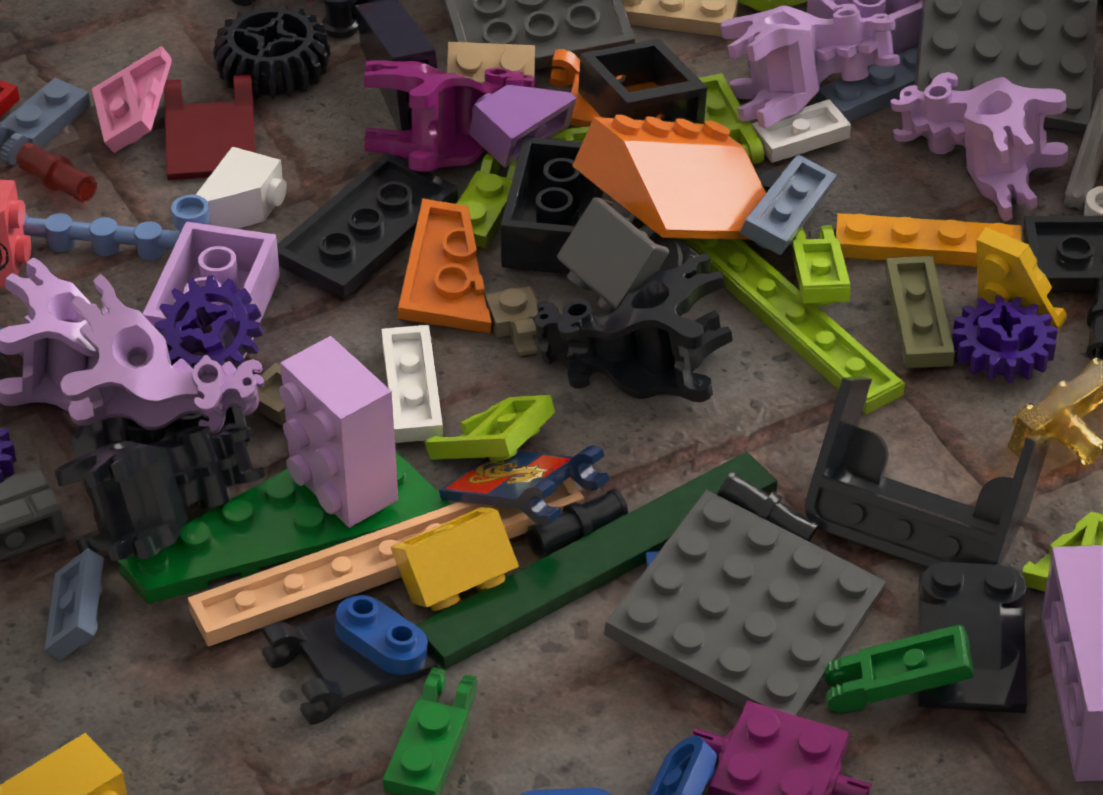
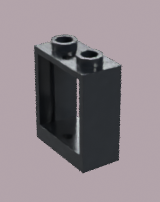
(678, 90)

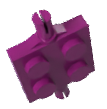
(780, 756)

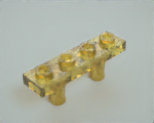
(1061, 415)

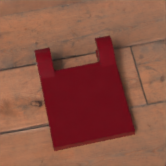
(205, 132)

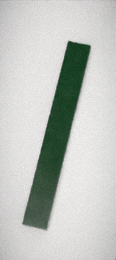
(575, 568)

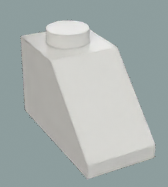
(243, 189)

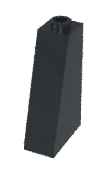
(392, 35)

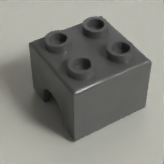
(617, 253)

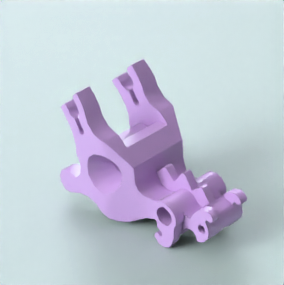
(797, 51)
(997, 127)
(47, 339)
(137, 375)

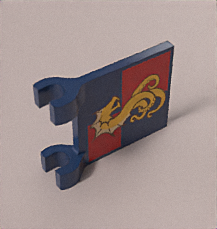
(526, 481)

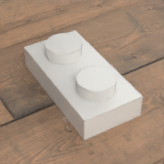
(805, 131)

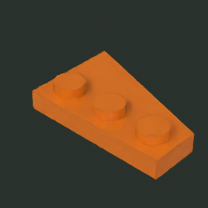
(443, 271)

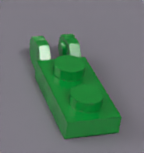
(898, 669)
(430, 738)

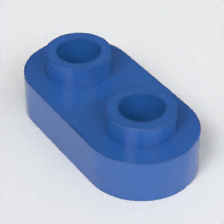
(381, 635)
(685, 769)

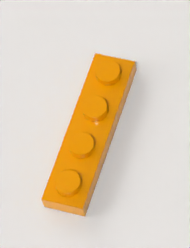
(894, 237)

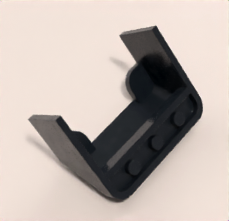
(863, 506)

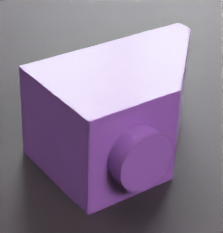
(515, 112)

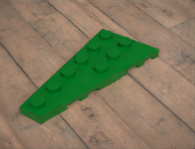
(263, 528)

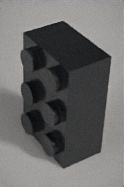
(544, 204)

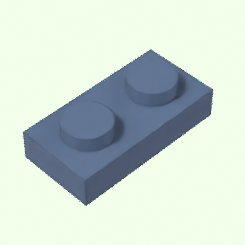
(74, 604)

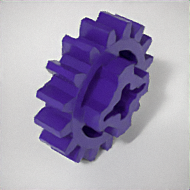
(193, 312)
(1004, 338)

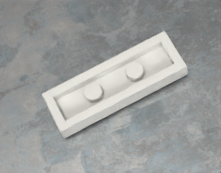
(412, 383)

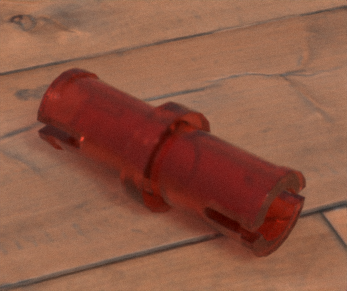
(56, 172)

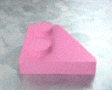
(131, 99)

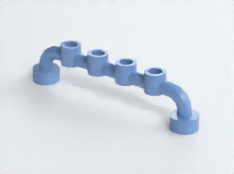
(107, 235)

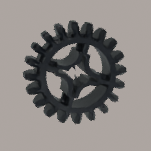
(275, 47)

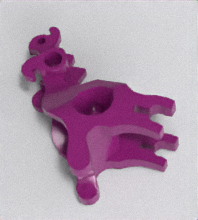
(440, 112)

